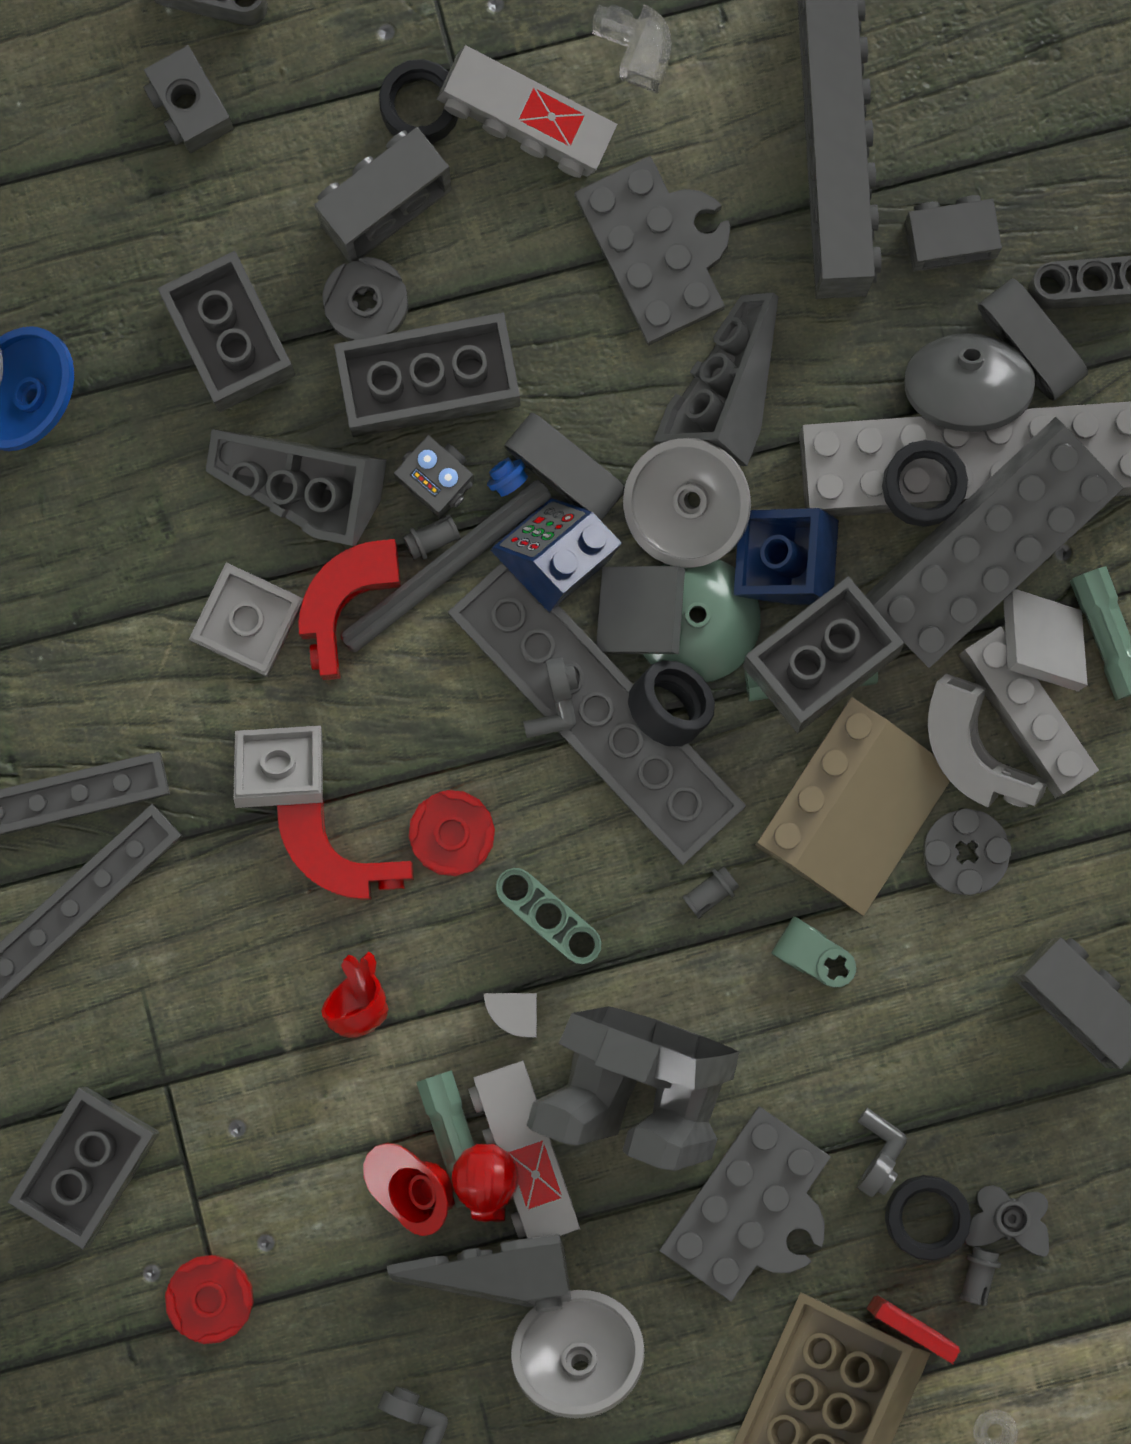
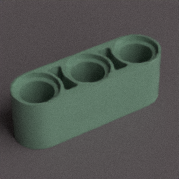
(537, 897)

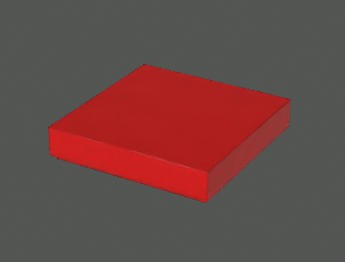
(913, 1328)

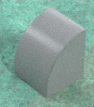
(513, 1012)

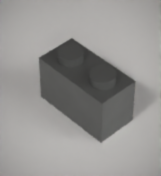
(952, 233)

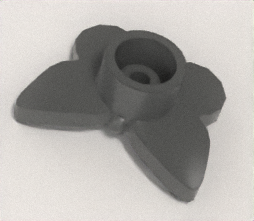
(1010, 1219)

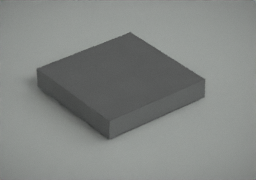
(640, 609)

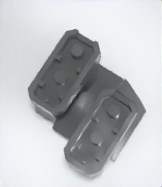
(609, 1058)

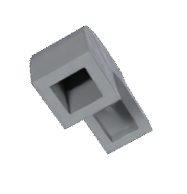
(963, 756)

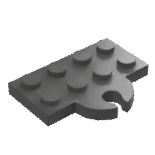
(656, 247)
(751, 1208)

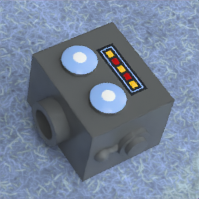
(435, 476)

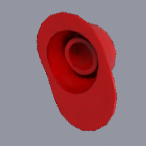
(409, 1188)

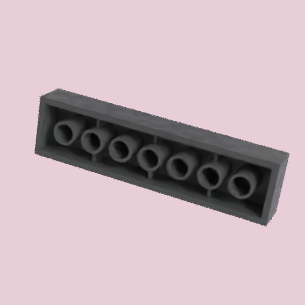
(838, 147)

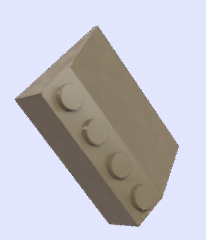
(855, 807)
(833, 1381)

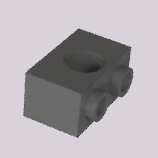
(179, 76)

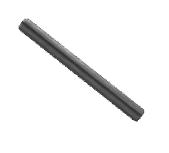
(445, 566)

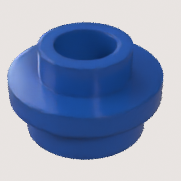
(507, 476)

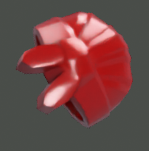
(358, 1002)
(485, 1181)

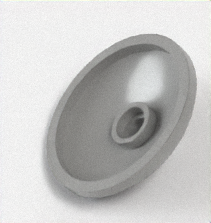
(660, 510)
(586, 1330)

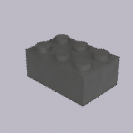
(383, 194)
(226, 331)
(823, 654)
(1080, 999)
(83, 1167)

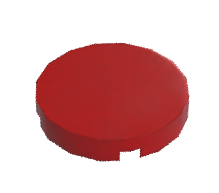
(451, 833)
(209, 1299)

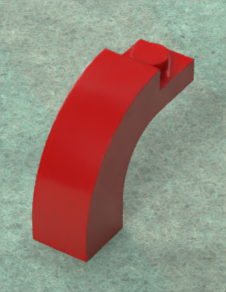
(339, 581)
(309, 848)

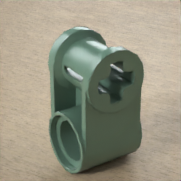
(808, 950)

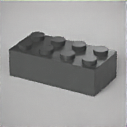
(427, 375)

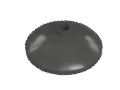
(969, 382)

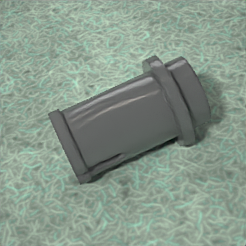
(431, 537)
(711, 892)
(979, 1275)

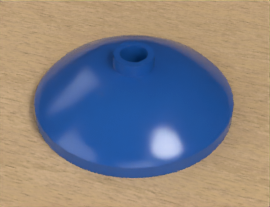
(33, 386)

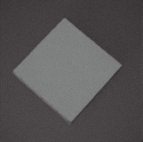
(246, 619)
(1045, 640)
(278, 766)

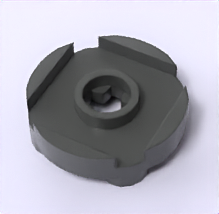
(358, 278)
(941, 852)

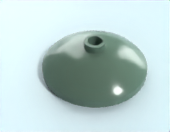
(730, 625)

